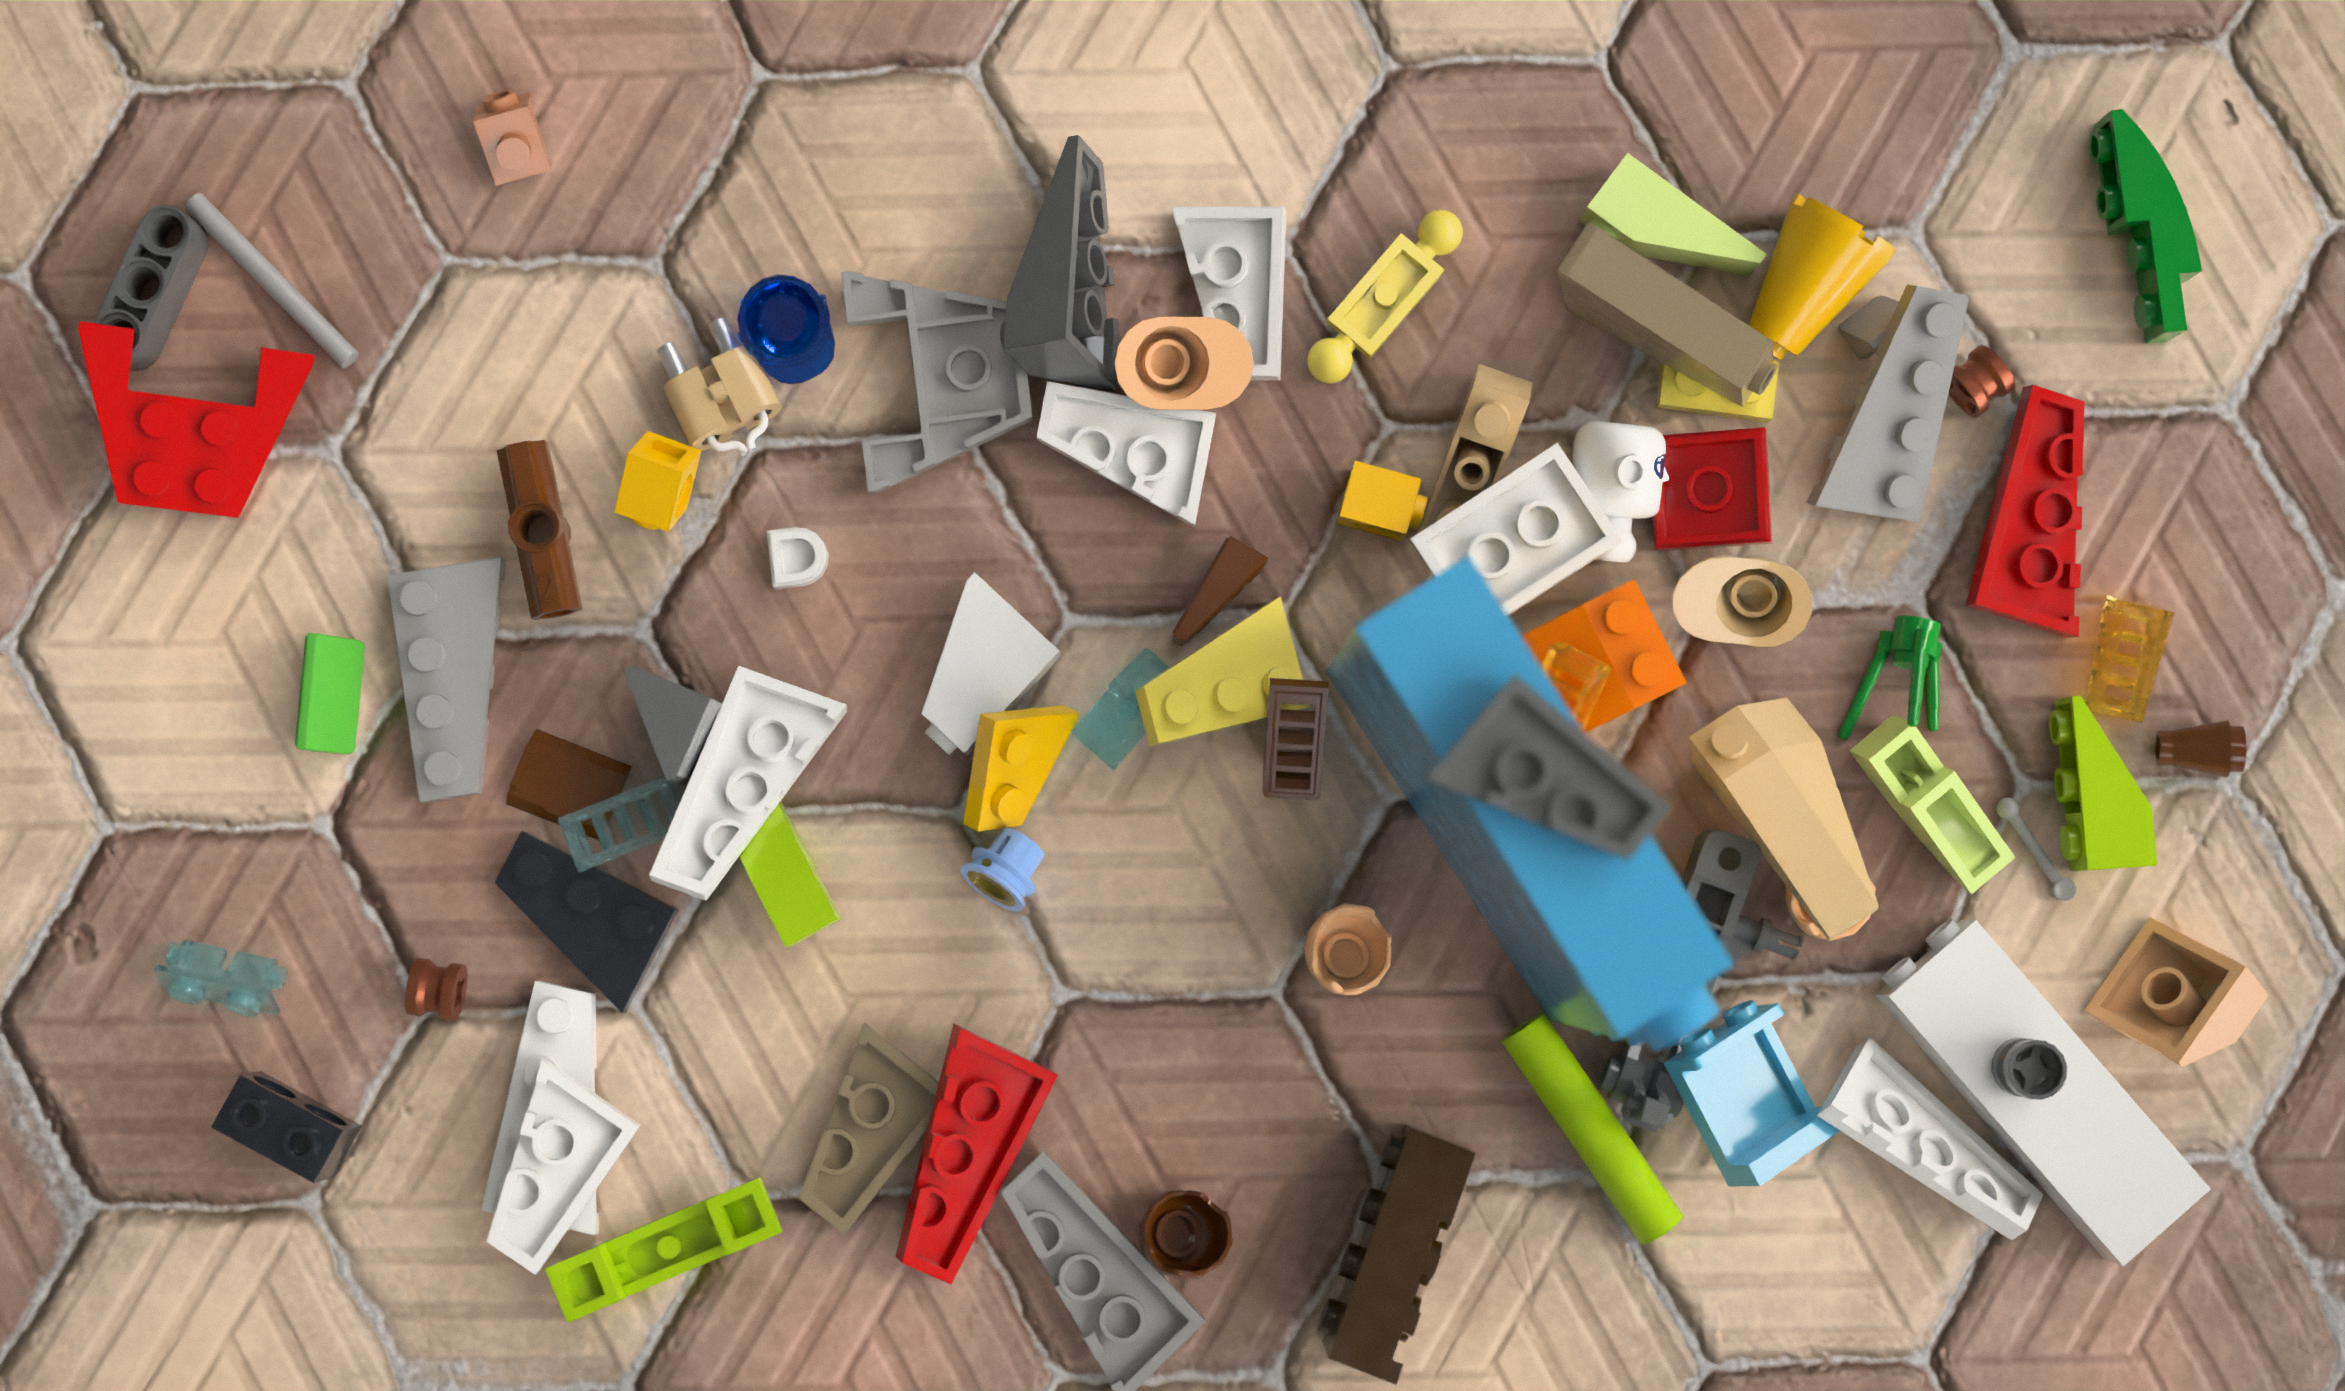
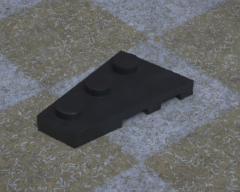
(589, 915)

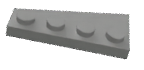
(1111, 1289)

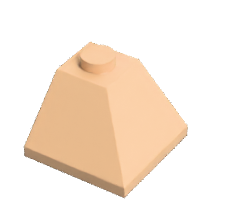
(2177, 995)

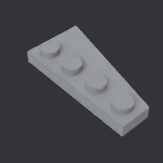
(1893, 434)
(446, 654)

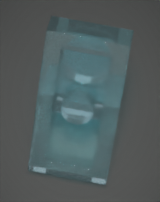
(1115, 721)

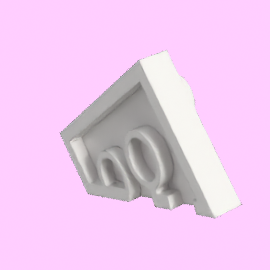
(1134, 446)

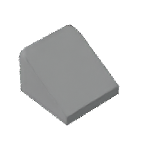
(1867, 326)

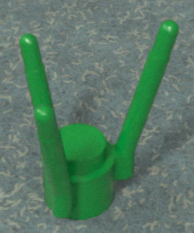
(1914, 648)

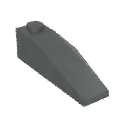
(1057, 299)

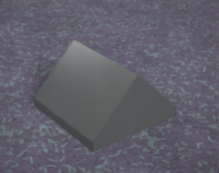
(674, 719)

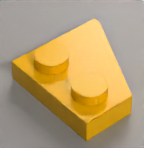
(1013, 762)

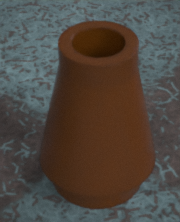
(2203, 748)

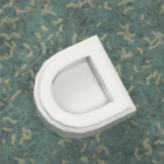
(796, 557)

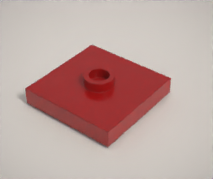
(1715, 491)

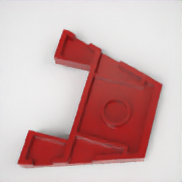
(182, 448)

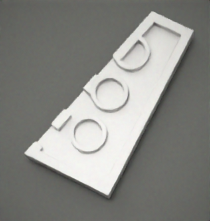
(745, 769)
(563, 1032)

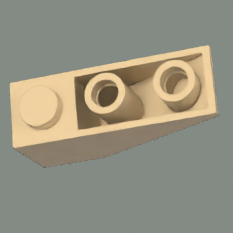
(1479, 441)

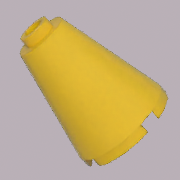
(1814, 274)

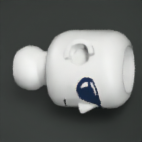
(1624, 475)

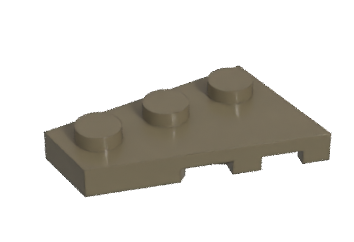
(870, 1131)

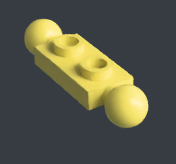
(1385, 296)

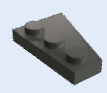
(1550, 773)

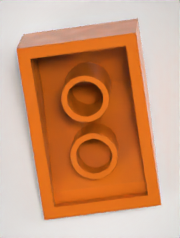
(1621, 634)

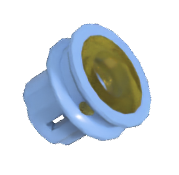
(1004, 869)

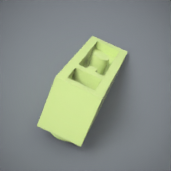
(1665, 223)

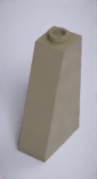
(1663, 317)

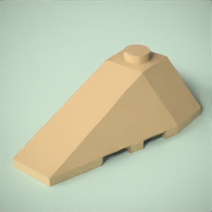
(1785, 798)

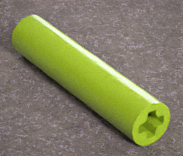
(1592, 1129)

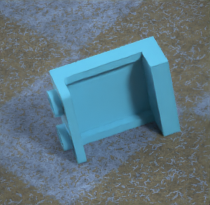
(1747, 1096)

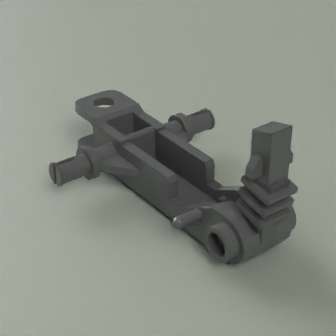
(1718, 883)

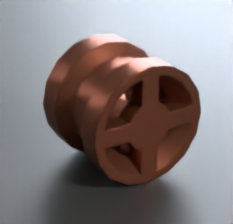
(1980, 381)
(436, 989)

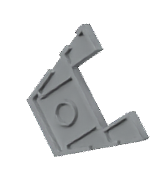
(961, 374)

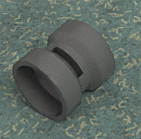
(2042, 1070)

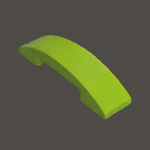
(663, 1249)

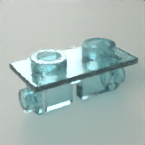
(199, 976)

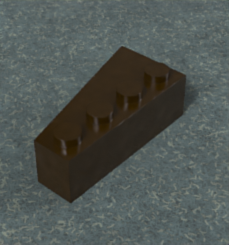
(1395, 1252)

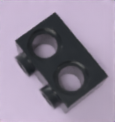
(286, 1126)

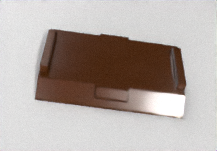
(563, 778)

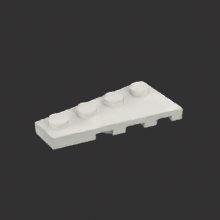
(1917, 1133)

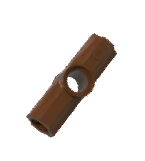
(530, 494)

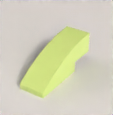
(1932, 802)

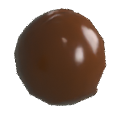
(1185, 1234)

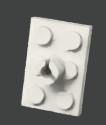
(1523, 531)

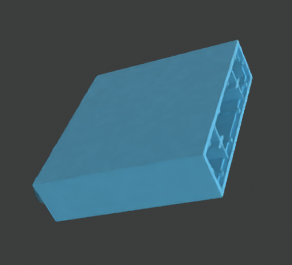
(1588, 932)

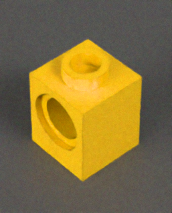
(657, 481)
(1381, 501)

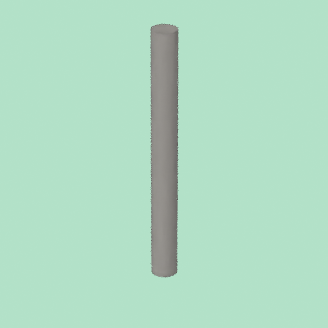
(271, 280)

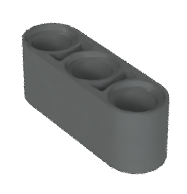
(150, 259)

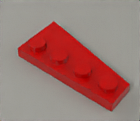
(2030, 536)
(971, 1141)

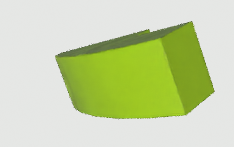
(788, 880)

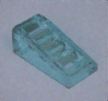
(577, 838)

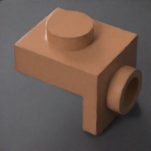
(510, 136)

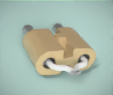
(721, 396)

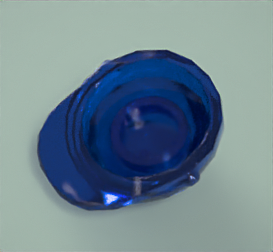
(787, 328)

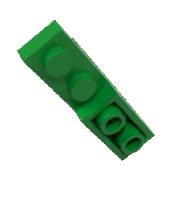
(2143, 200)

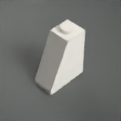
(984, 666)

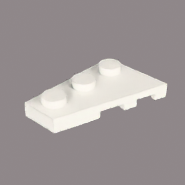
(1240, 273)
(558, 1164)

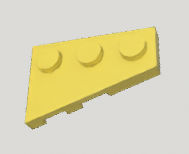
(1222, 681)

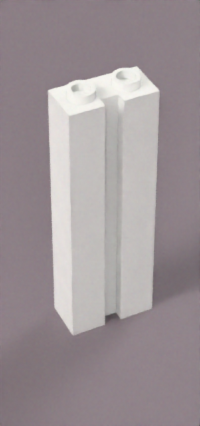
(2081, 1145)

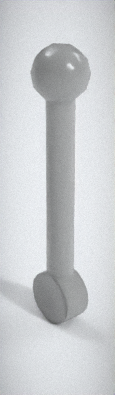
(2060, 888)

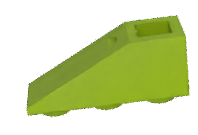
(2103, 806)

